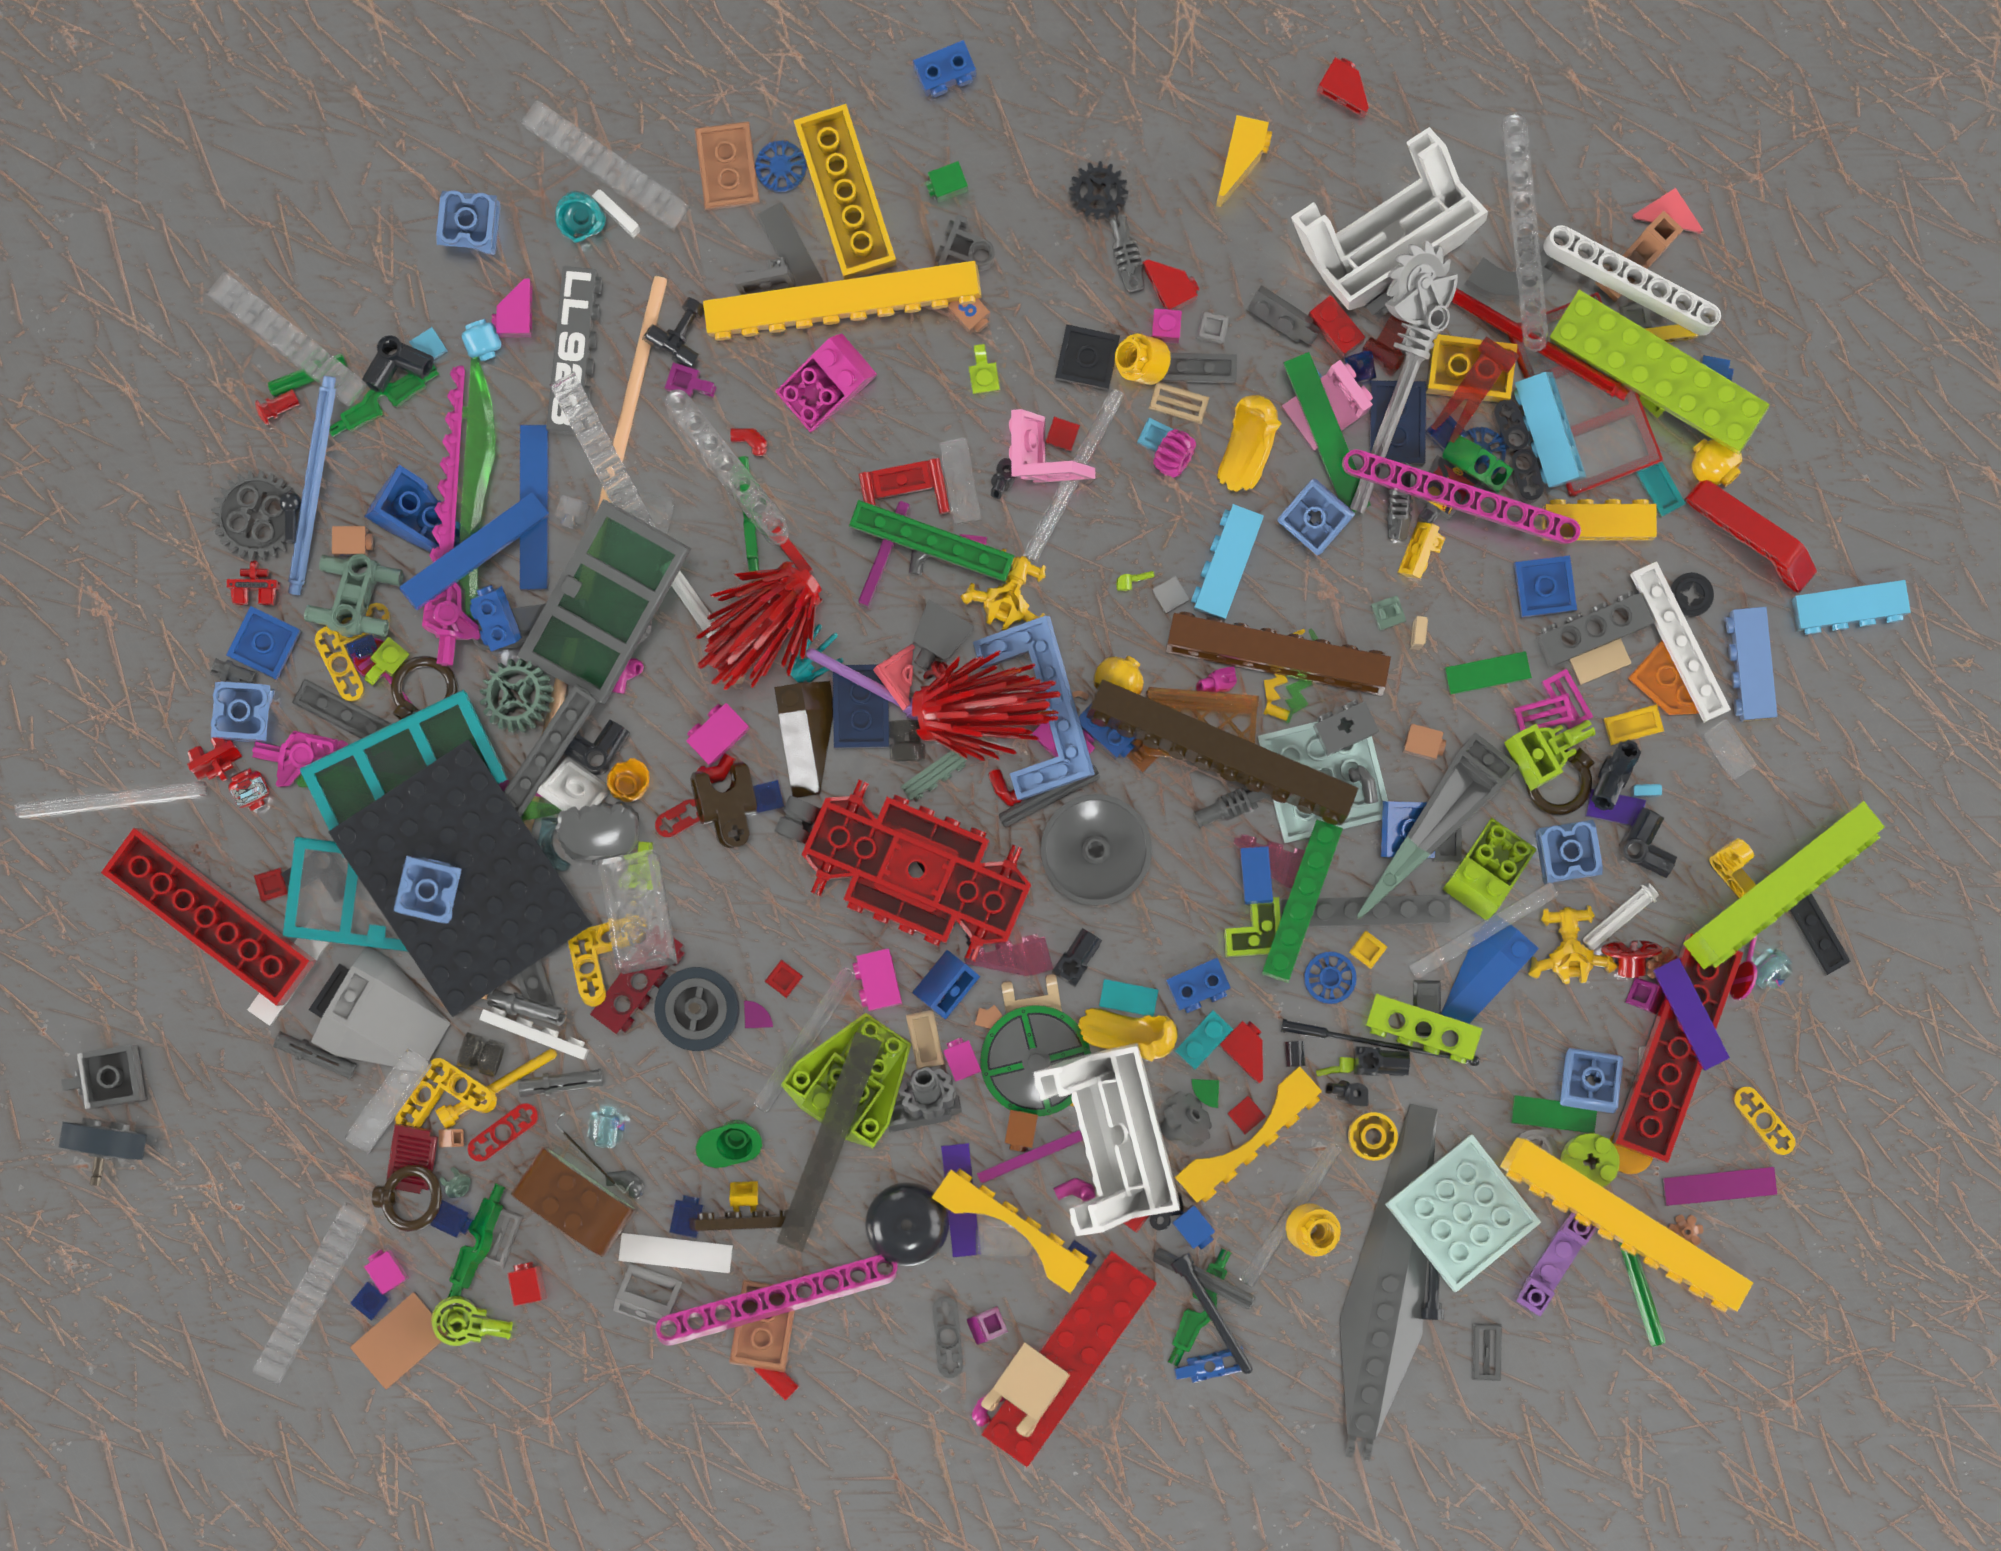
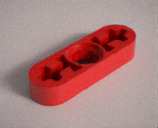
(524, 1125)

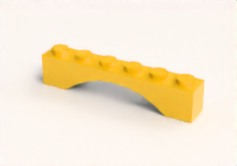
(1291, 1097)
(962, 1196)

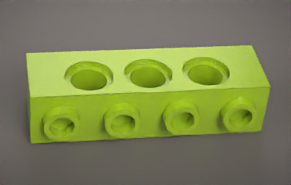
(1467, 1034)

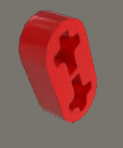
(673, 813)

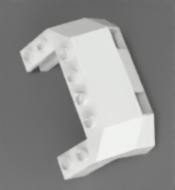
(1363, 253)
(1118, 1134)

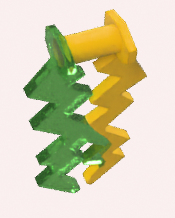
(1297, 702)

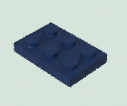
(1410, 435)
(859, 714)

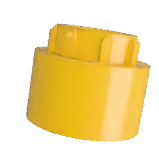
(1142, 359)
(1387, 1131)
(1301, 1223)

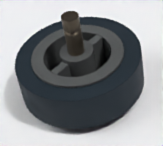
(696, 1009)
(102, 1143)

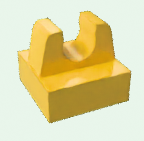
(744, 1195)

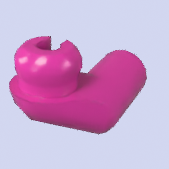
(632, 669)
(1077, 1188)
(980, 1413)

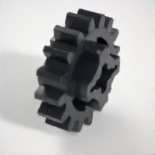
(1090, 182)

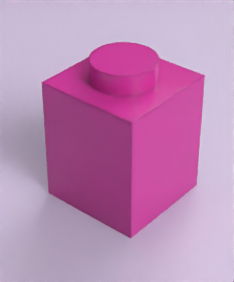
(1166, 325)
(961, 1059)
(385, 1271)

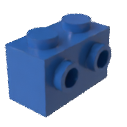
(944, 69)
(946, 984)
(1197, 985)

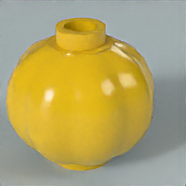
(1715, 463)
(1120, 672)

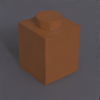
(1020, 1130)

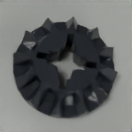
(1702, 588)

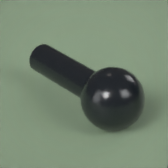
(290, 504)

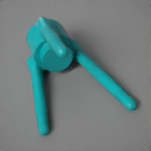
(802, 667)

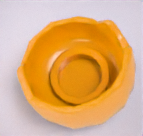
(628, 780)

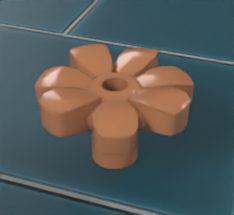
(1656, 961)
(1688, 1224)

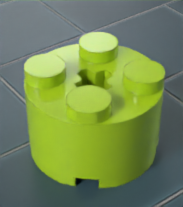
(1599, 1148)

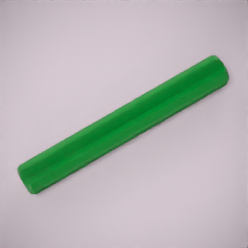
(1644, 1298)

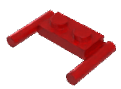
(905, 480)

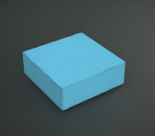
(429, 343)
(1153, 434)
(1646, 790)

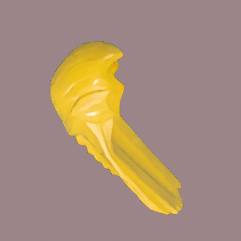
(1249, 443)
(1109, 1030)

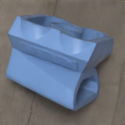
(468, 221)
(241, 711)
(1569, 851)
(427, 889)

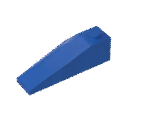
(407, 510)
(1486, 972)

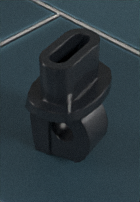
(1002, 480)
(1345, 1092)

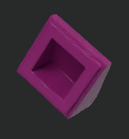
(1645, 995)
(987, 1325)

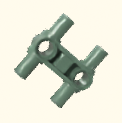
(354, 595)

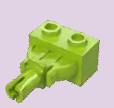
(1542, 753)

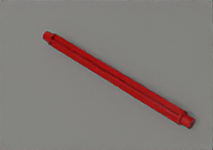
(1550, 351)

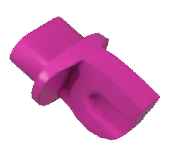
(1218, 681)

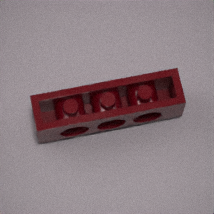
(622, 1021)

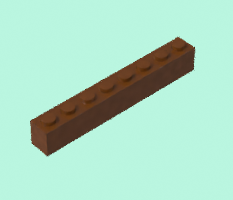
(1278, 653)

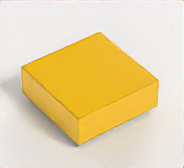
(1368, 949)

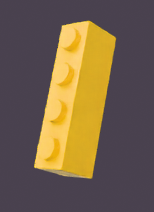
(1607, 520)

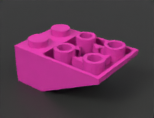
(826, 382)

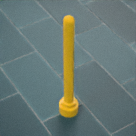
(450, 1114)

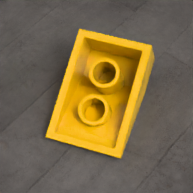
(1247, 144)

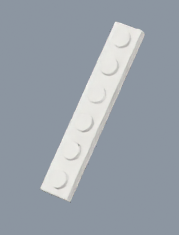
(1680, 642)

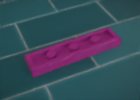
(880, 563)
(1030, 1156)
(1719, 1186)

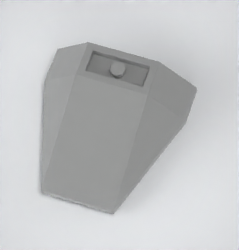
(379, 1015)

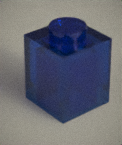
(683, 1210)
(452, 1219)

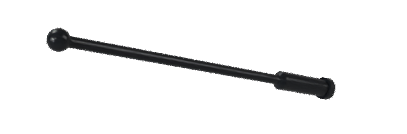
(1321, 1032)

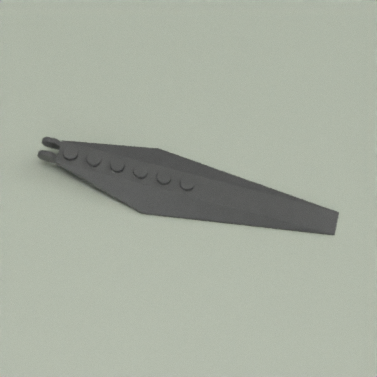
(1387, 1293)

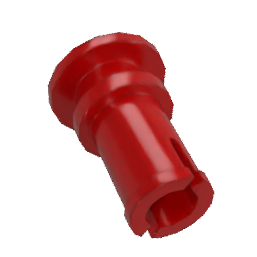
(275, 406)

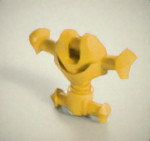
(1006, 600)
(1571, 957)

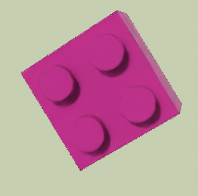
(878, 980)

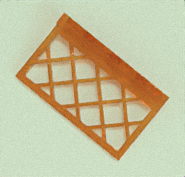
(1207, 702)

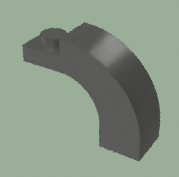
(1502, 284)

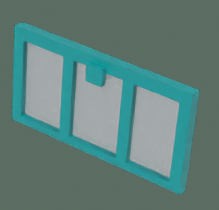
(330, 900)

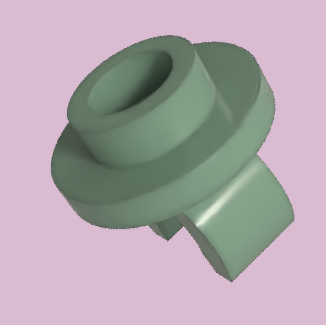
(458, 1185)

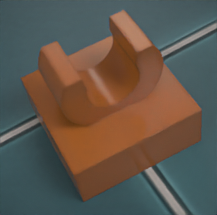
(1138, 759)

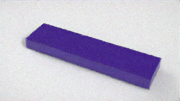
(1691, 1014)
(961, 1224)

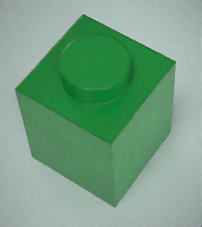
(946, 182)

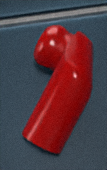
(752, 437)
(719, 772)
(1000, 788)

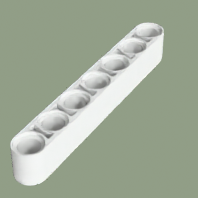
(1645, 280)

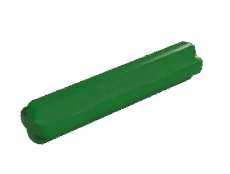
(294, 380)

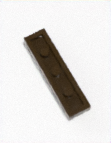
(734, 1220)

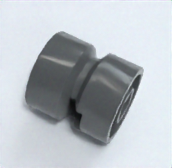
(798, 820)

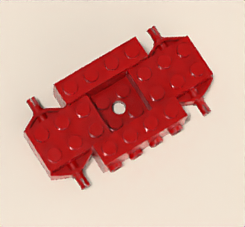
(955, 883)

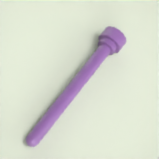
(856, 677)

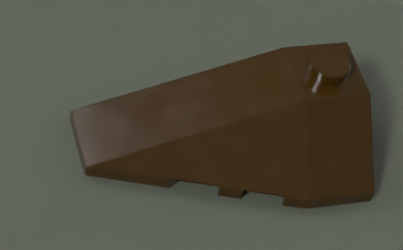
(805, 725)

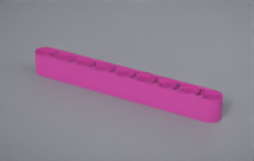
(1475, 496)
(766, 1309)

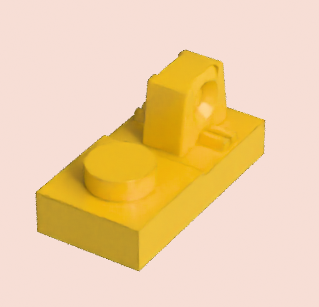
(1423, 540)

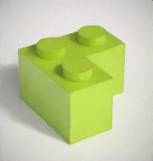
(1257, 938)

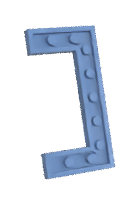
(1073, 758)

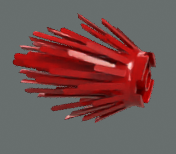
(779, 602)
(1000, 700)

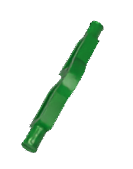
(369, 408)
(749, 529)
(482, 1230)
(1194, 1321)

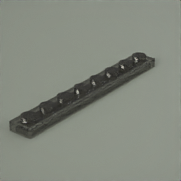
(829, 1142)

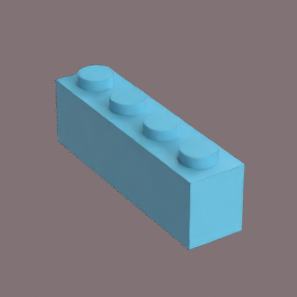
(1549, 429)
(1228, 562)
(1850, 606)

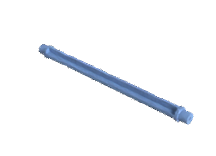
(312, 485)

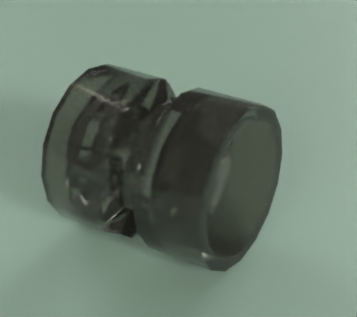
(905, 750)
(480, 1054)

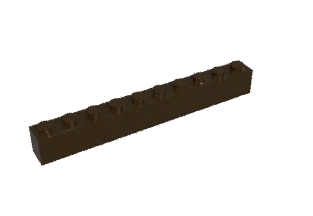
(1222, 753)

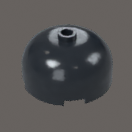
(912, 1203)

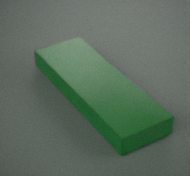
(1487, 673)
(1552, 1115)

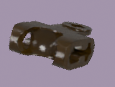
(726, 808)

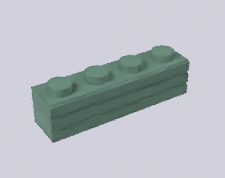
(932, 775)

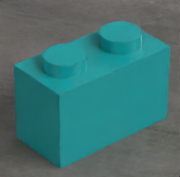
(1203, 1040)

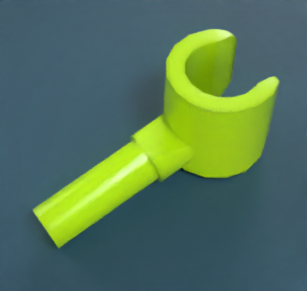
(1124, 582)
(1346, 1065)

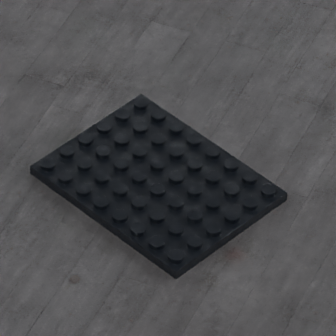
(508, 893)

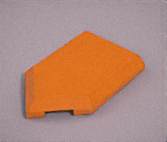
(1662, 682)

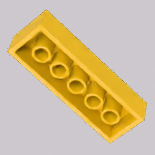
(845, 192)

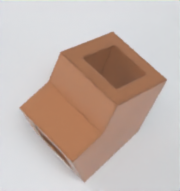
(988, 1017)
(451, 1138)

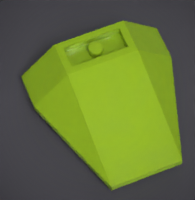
(817, 1073)

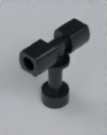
(674, 341)

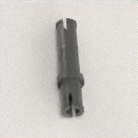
(517, 1004)
(285, 1041)
(562, 1082)

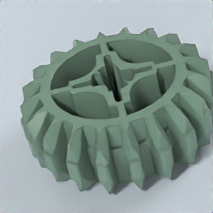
(509, 702)

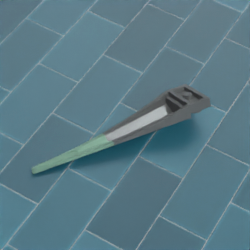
(1466, 787)

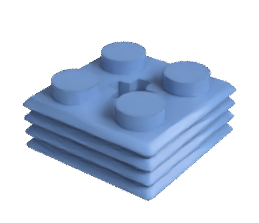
(1298, 518)
(1606, 1071)

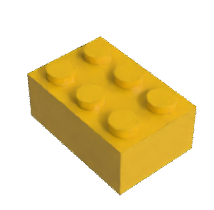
(1453, 359)

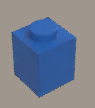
(1194, 1228)

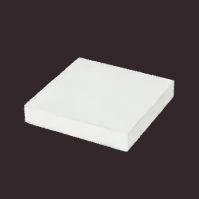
(573, 787)

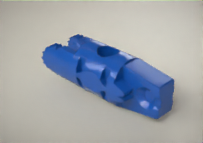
(1197, 1371)

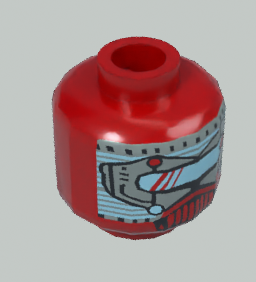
(248, 789)

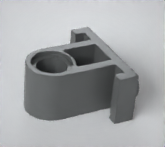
(962, 246)

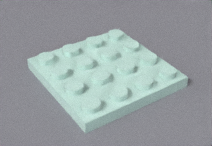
(1303, 746)
(1463, 1213)

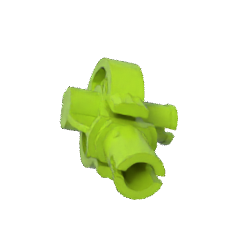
(466, 1323)

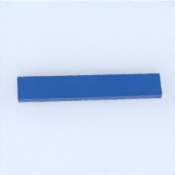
(534, 480)
(474, 551)

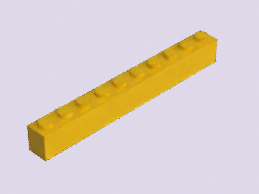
(842, 299)
(1625, 1224)

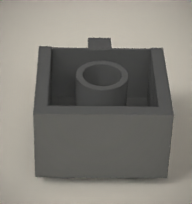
(108, 1077)

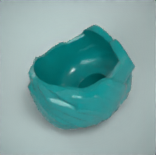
(579, 215)

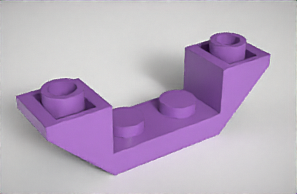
(1553, 1264)

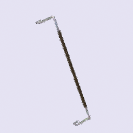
(589, 1157)

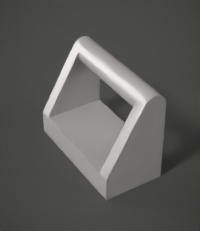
(643, 1308)

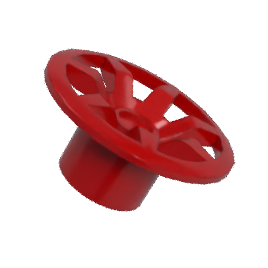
(1633, 959)

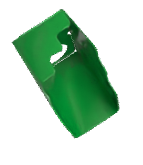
(1463, 456)

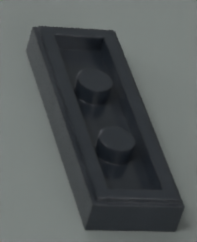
(1819, 935)

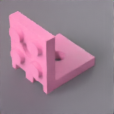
(1345, 396)
(1029, 452)

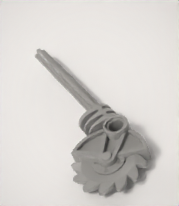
(1421, 298)

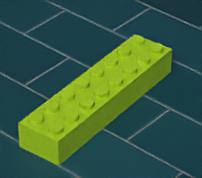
(1659, 372)
(1785, 887)

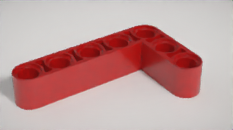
(1756, 531)

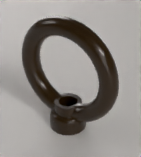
(404, 707)
(1581, 763)
(385, 1198)

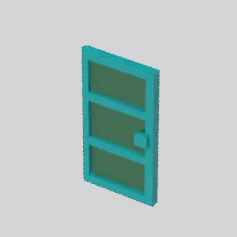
(383, 760)

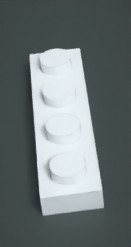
(524, 1028)

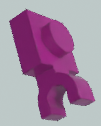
(687, 380)

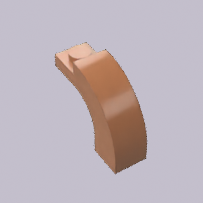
(1648, 247)

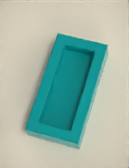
(1660, 489)
(1128, 998)

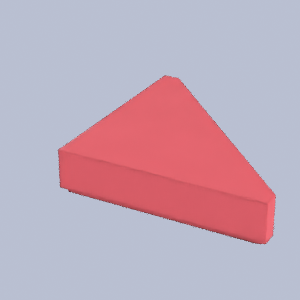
(1675, 207)
(897, 675)

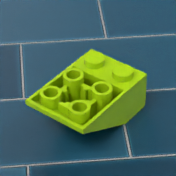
(1489, 869)

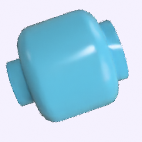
(481, 340)

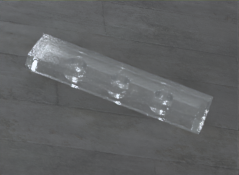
(388, 1100)

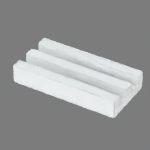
(616, 213)

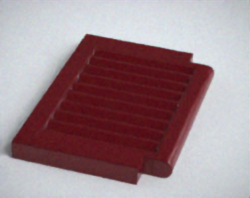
(411, 1147)

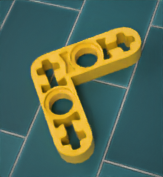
(341, 641)
(1729, 863)
(593, 947)
(445, 1083)

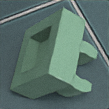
(1388, 613)

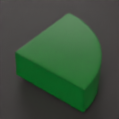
(1206, 1091)

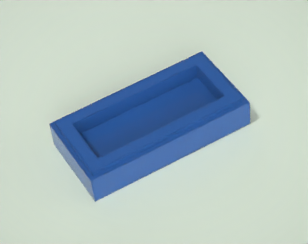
(1256, 875)

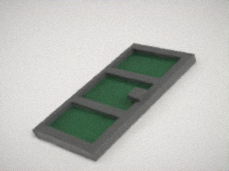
(604, 601)

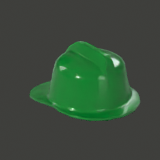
(729, 1144)

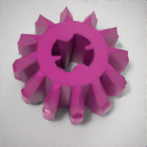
(1174, 453)

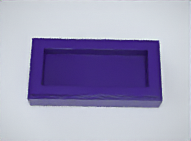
(1623, 812)

